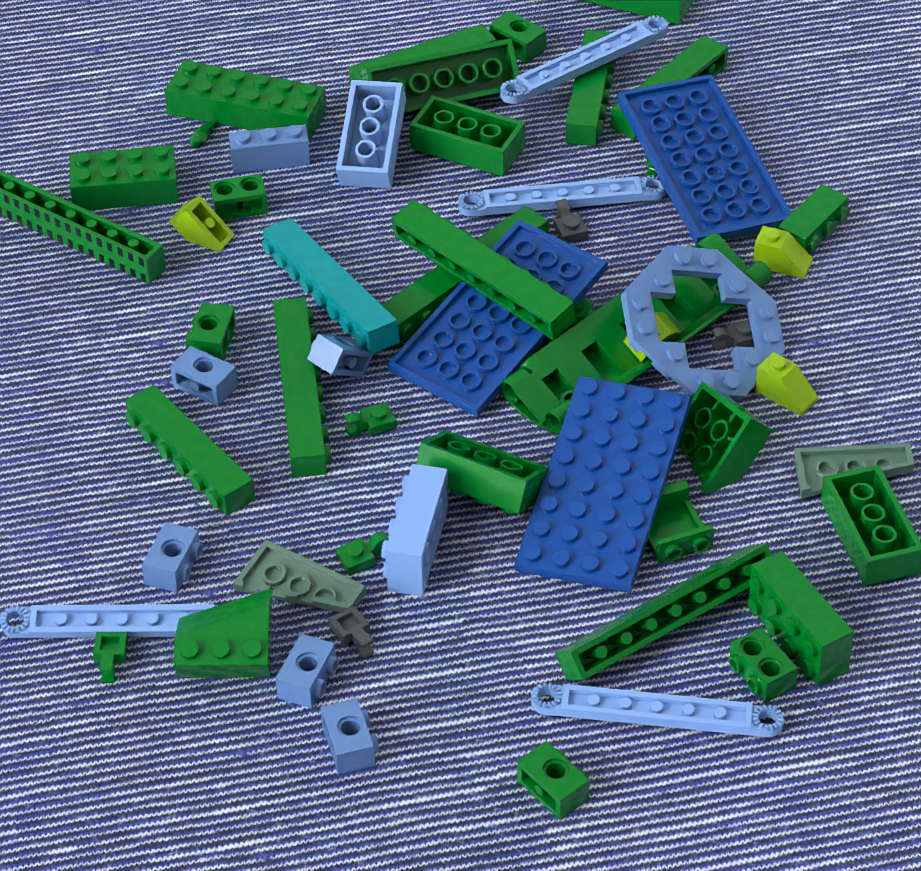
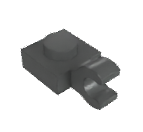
(568, 226)
(734, 335)
(352, 627)

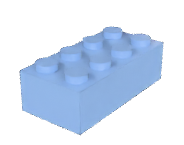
(371, 134)
(416, 529)

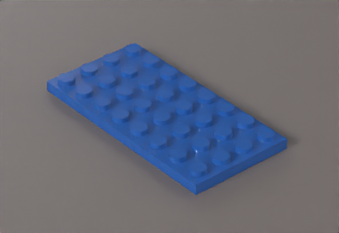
(704, 158)
(476, 342)
(603, 484)

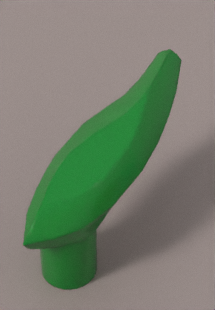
(201, 134)

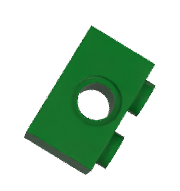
(527, 37)
(212, 329)
(553, 780)

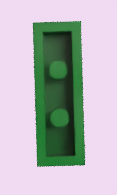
(817, 217)

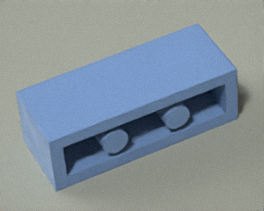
(269, 148)

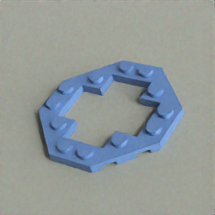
(734, 288)

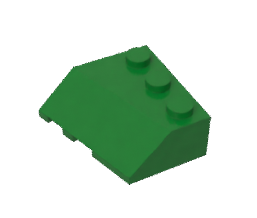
(720, 438)
(226, 640)

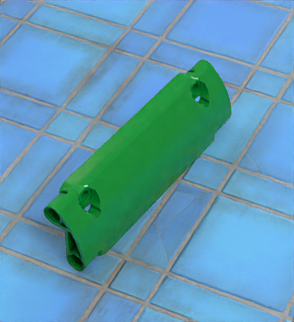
(597, 347)

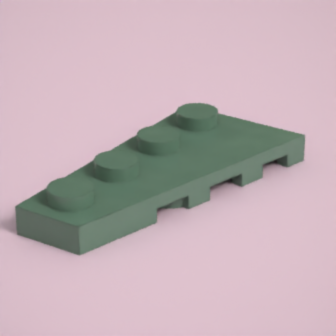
(817, 462)
(298, 580)

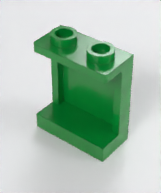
(677, 526)

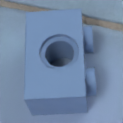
(339, 355)
(204, 376)
(171, 557)
(306, 671)
(348, 736)

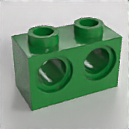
(239, 197)
(763, 665)

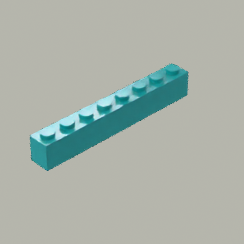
(331, 286)

